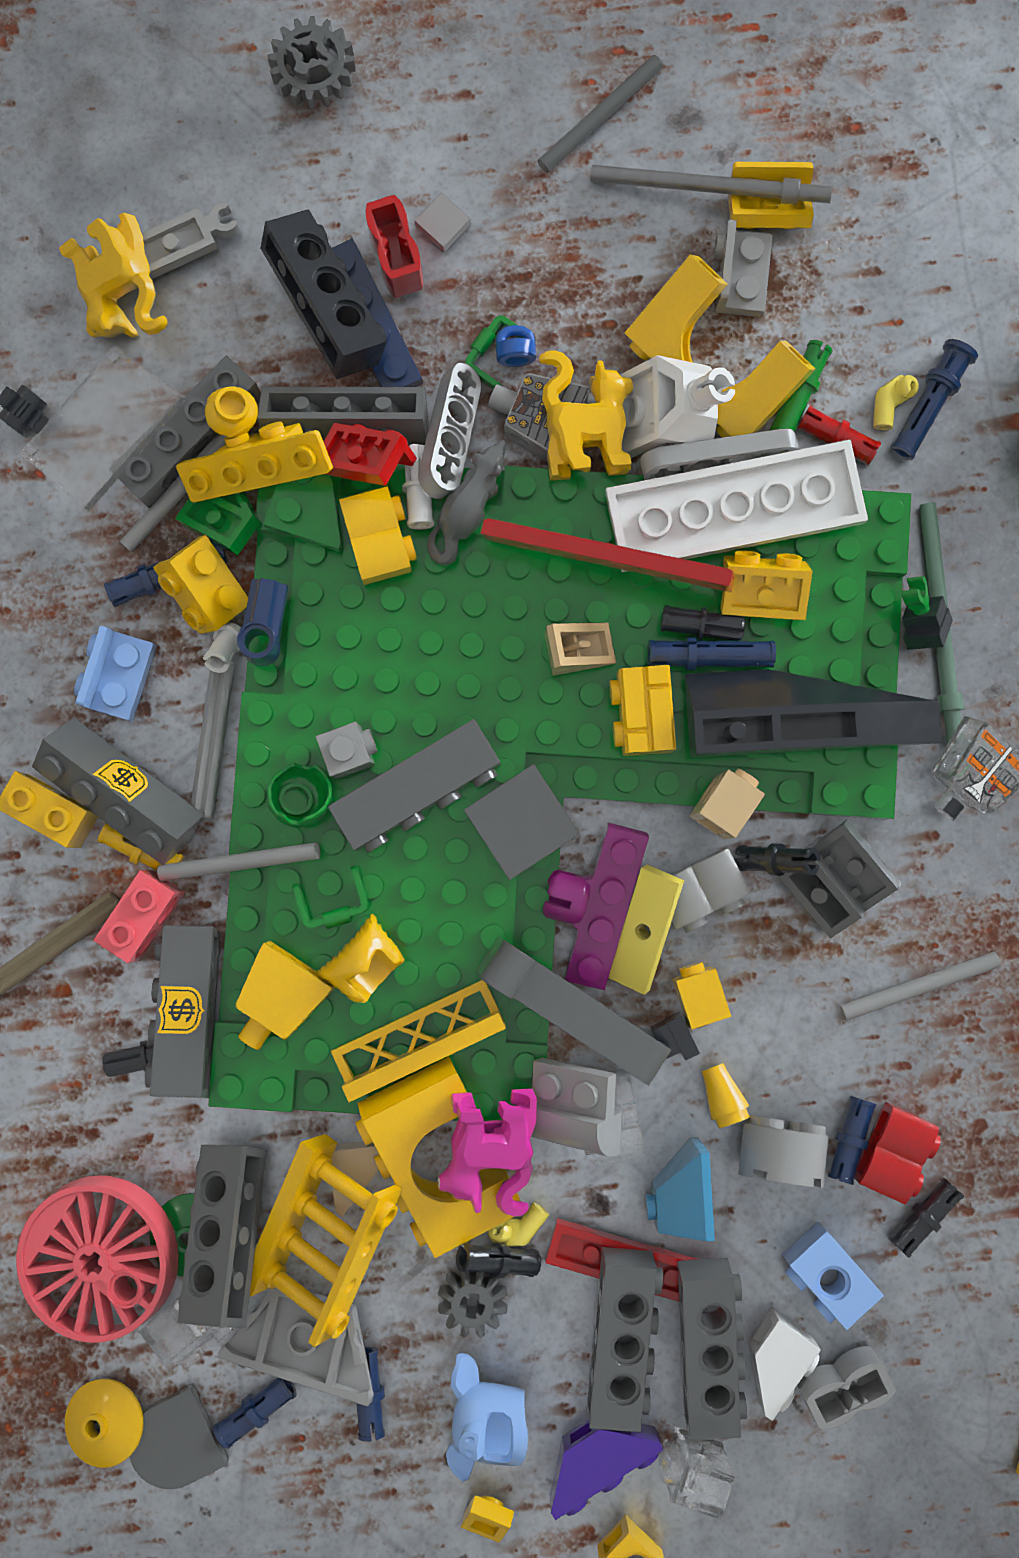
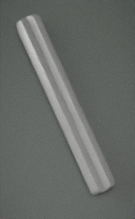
(212, 741)

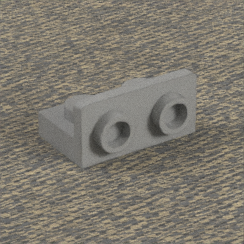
(744, 268)

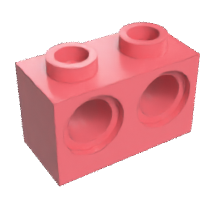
(139, 916)

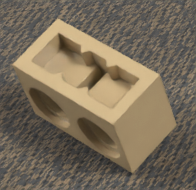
(728, 803)

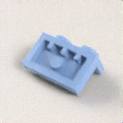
(114, 673)

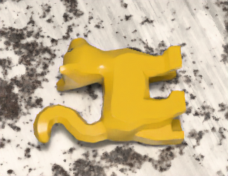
(111, 275)
(585, 425)

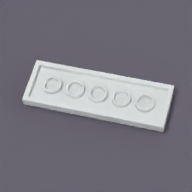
(740, 503)

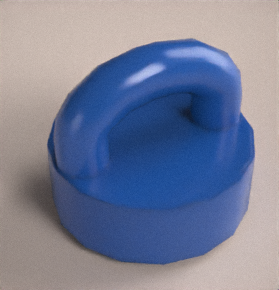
(515, 351)

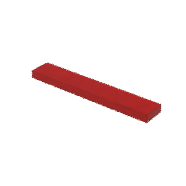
(608, 555)

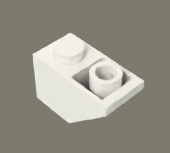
(779, 1359)

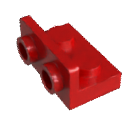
(366, 453)

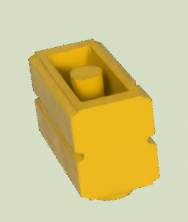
(644, 710)

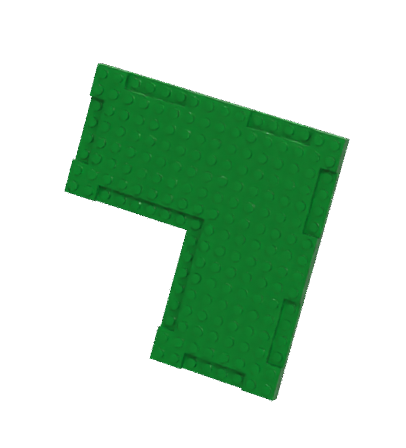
(469, 645)

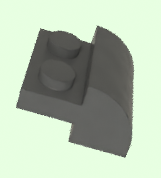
(847, 881)

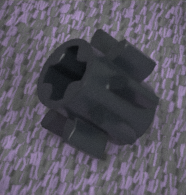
(22, 410)

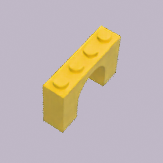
(666, 331)
(396, 1124)

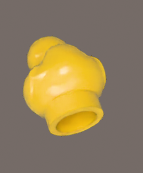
(231, 411)

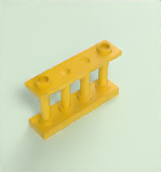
(283, 1235)

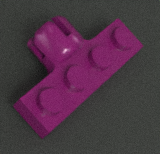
(597, 904)

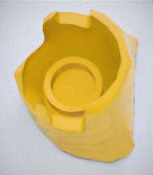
(363, 962)

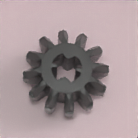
(486, 1309)

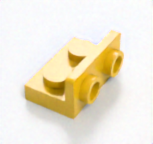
(767, 586)

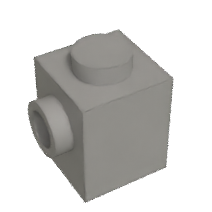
(347, 750)

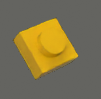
(487, 1518)

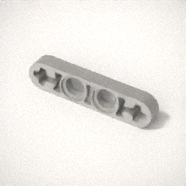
(457, 434)
(715, 452)

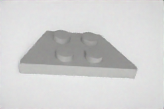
(279, 1346)

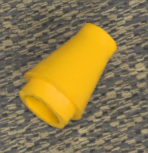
(724, 1097)

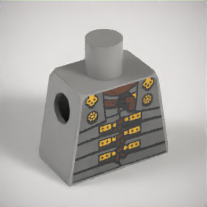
(526, 411)

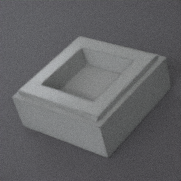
(442, 222)

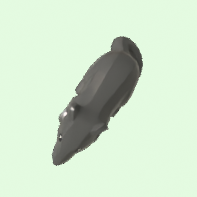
(465, 506)

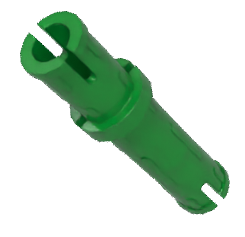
(793, 409)

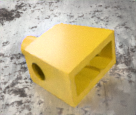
(278, 995)

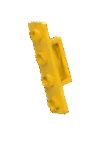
(256, 461)

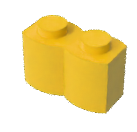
(376, 535)

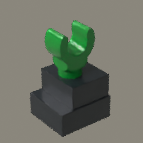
(925, 617)
(676, 1036)

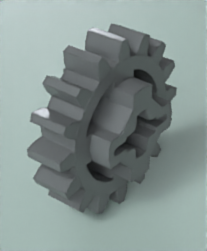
(314, 67)

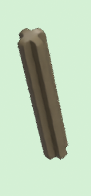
(57, 941)

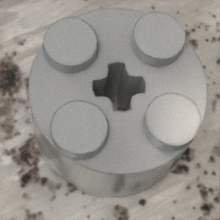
(783, 1154)

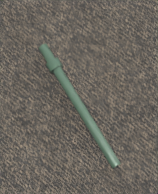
(950, 700)

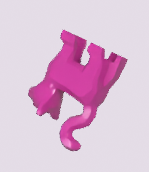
(490, 1145)

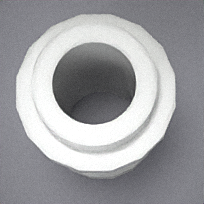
(222, 648)

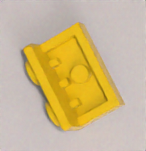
(769, 212)
(202, 586)

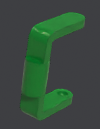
(481, 345)
(337, 916)

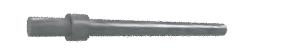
(788, 191)

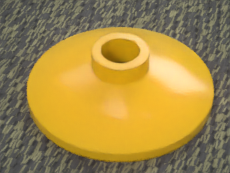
(119, 1420)

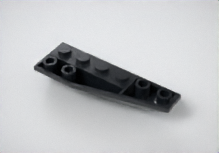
(799, 713)

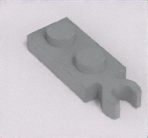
(186, 238)

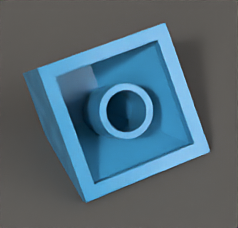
(683, 1194)

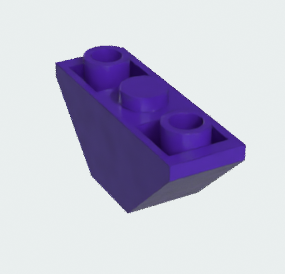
(597, 1462)

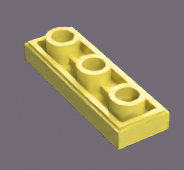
(639, 949)

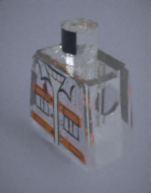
(976, 769)

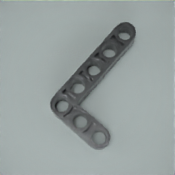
(572, 1010)

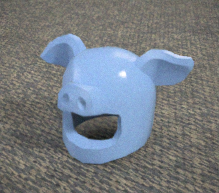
(486, 1421)

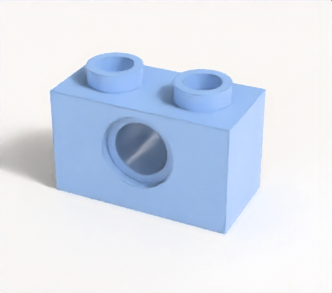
(850, 1293)

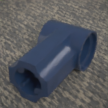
(263, 618)

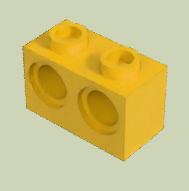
(46, 810)

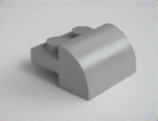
(576, 1107)

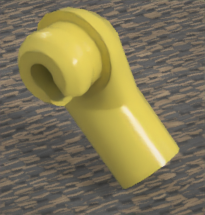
(891, 396)
(519, 1230)

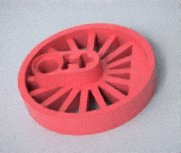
(103, 1277)

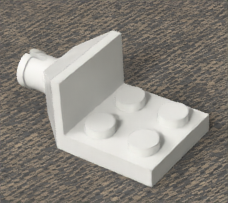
(672, 403)

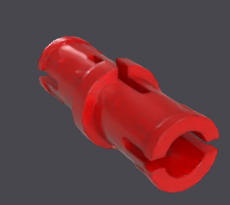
(832, 431)

